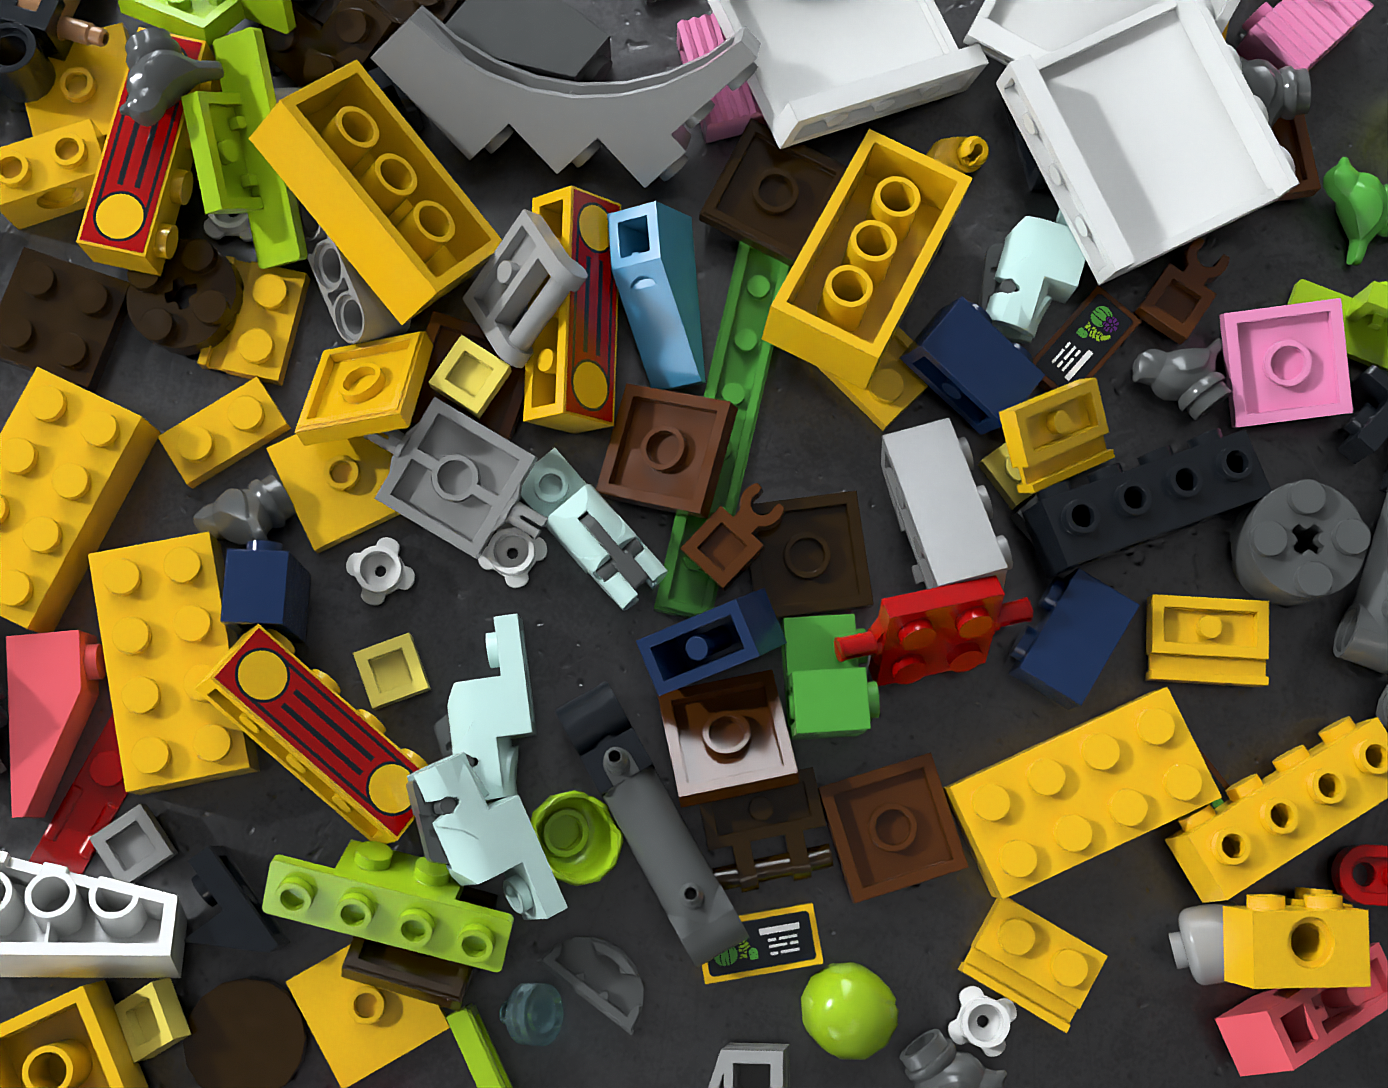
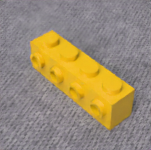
(1284, 812)

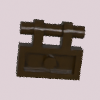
(766, 815)

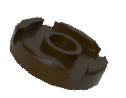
(246, 1036)

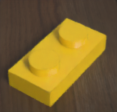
(224, 432)

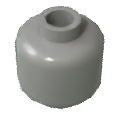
(1201, 942)

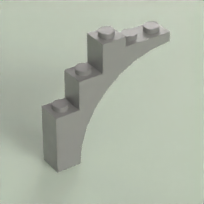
(636, 119)

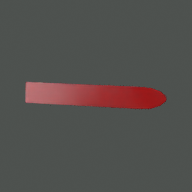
(86, 808)

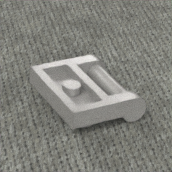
(511, 280)

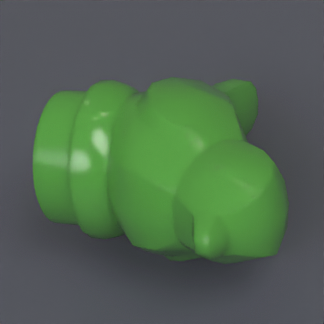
(1360, 206)

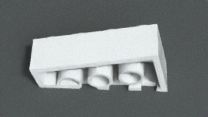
(85, 925)

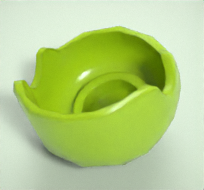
(577, 837)
(849, 1011)

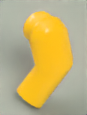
(960, 153)

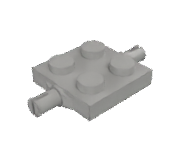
(457, 478)

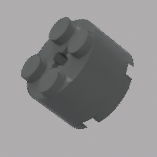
(1328, 536)

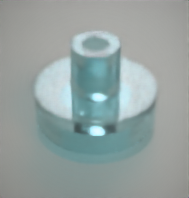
(533, 1014)

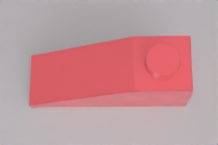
(49, 702)
(1293, 1025)

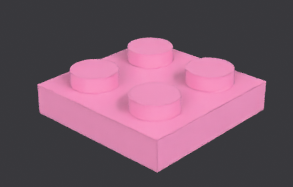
(1286, 363)

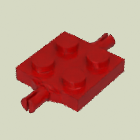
(934, 630)

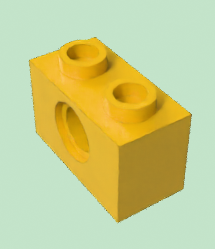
(49, 173)
(1330, 949)

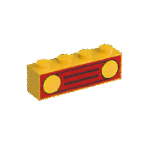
(142, 183)
(575, 354)
(314, 732)

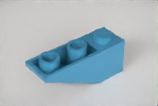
(659, 291)

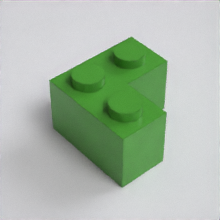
(820, 692)

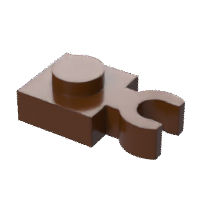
(1179, 296)
(728, 543)

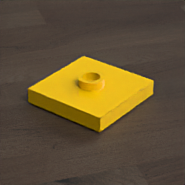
(83, 86)
(365, 388)
(334, 486)
(359, 1023)

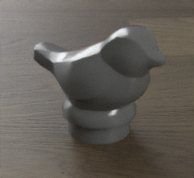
(160, 75)
(1282, 90)
(1184, 377)
(247, 512)
(936, 1064)

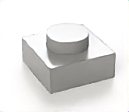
(133, 845)

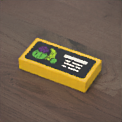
(777, 942)

